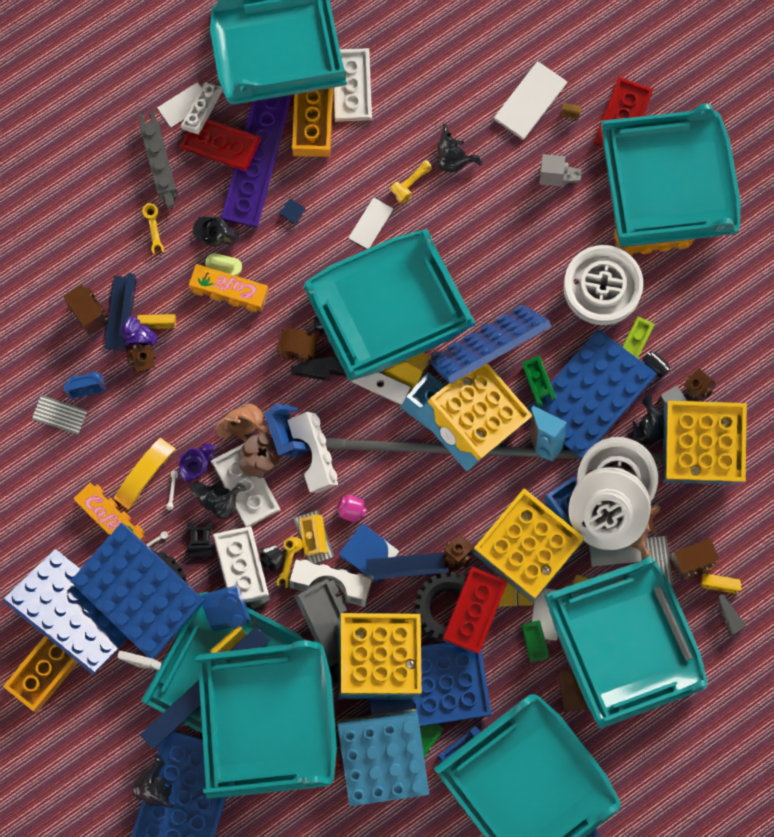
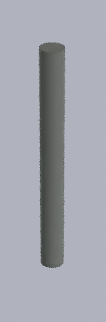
(672, 623)

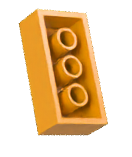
(312, 123)
(40, 674)

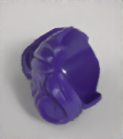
(137, 333)
(194, 462)

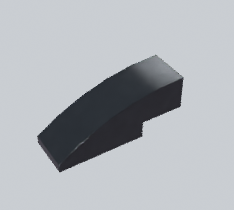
(319, 368)

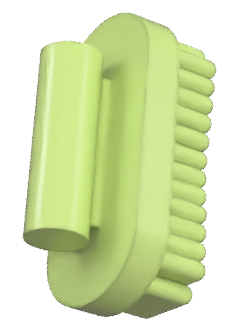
(224, 264)

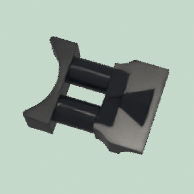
(200, 548)

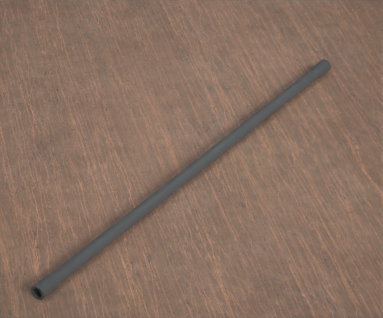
(342, 444)

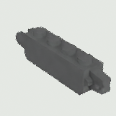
(158, 159)

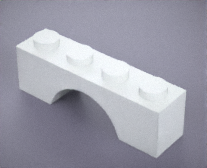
(321, 473)
(353, 586)

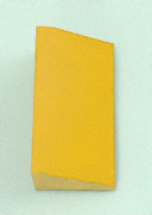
(164, 321)
(313, 535)
(720, 583)
(229, 640)

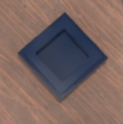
(292, 211)

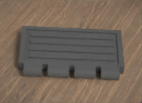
(322, 613)

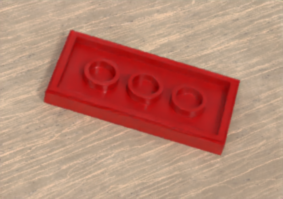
(627, 101)
(222, 144)
(475, 610)

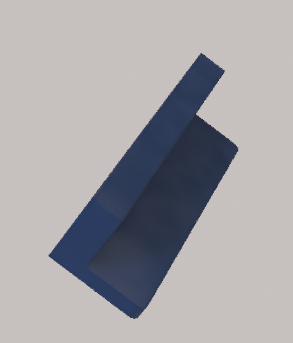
(120, 309)
(405, 565)

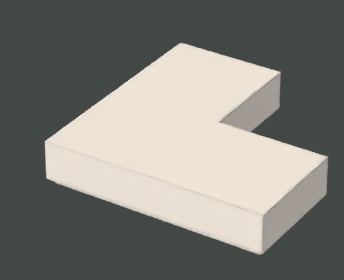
(139, 661)

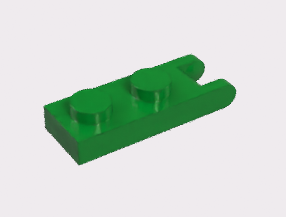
(538, 379)

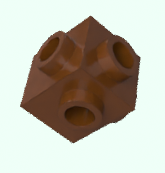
(148, 357)
(699, 385)
(458, 552)

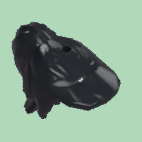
(450, 156)
(205, 228)
(651, 424)
(216, 499)
(151, 787)

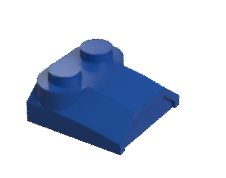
(84, 385)
(559, 499)
(225, 608)

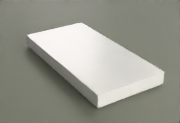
(354, 99)
(530, 100)
(254, 503)
(241, 563)

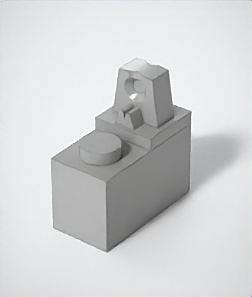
(556, 172)

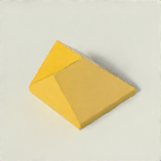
(409, 371)

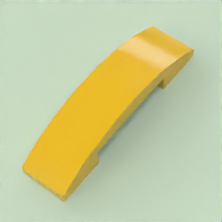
(143, 473)

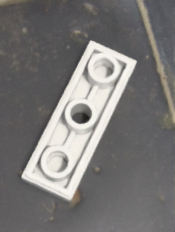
(201, 108)
(391, 390)

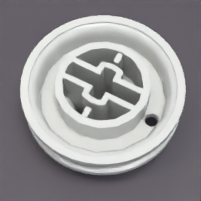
(605, 267)
(622, 450)
(610, 490)

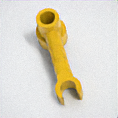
(401, 191)
(153, 225)
(297, 546)

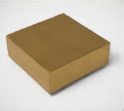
(571, 111)

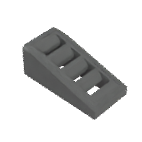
(731, 617)

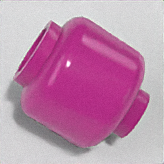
(351, 508)

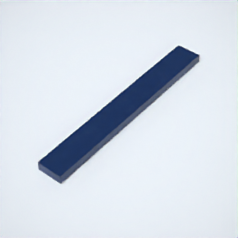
(190, 700)

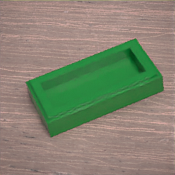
(535, 641)
(429, 736)

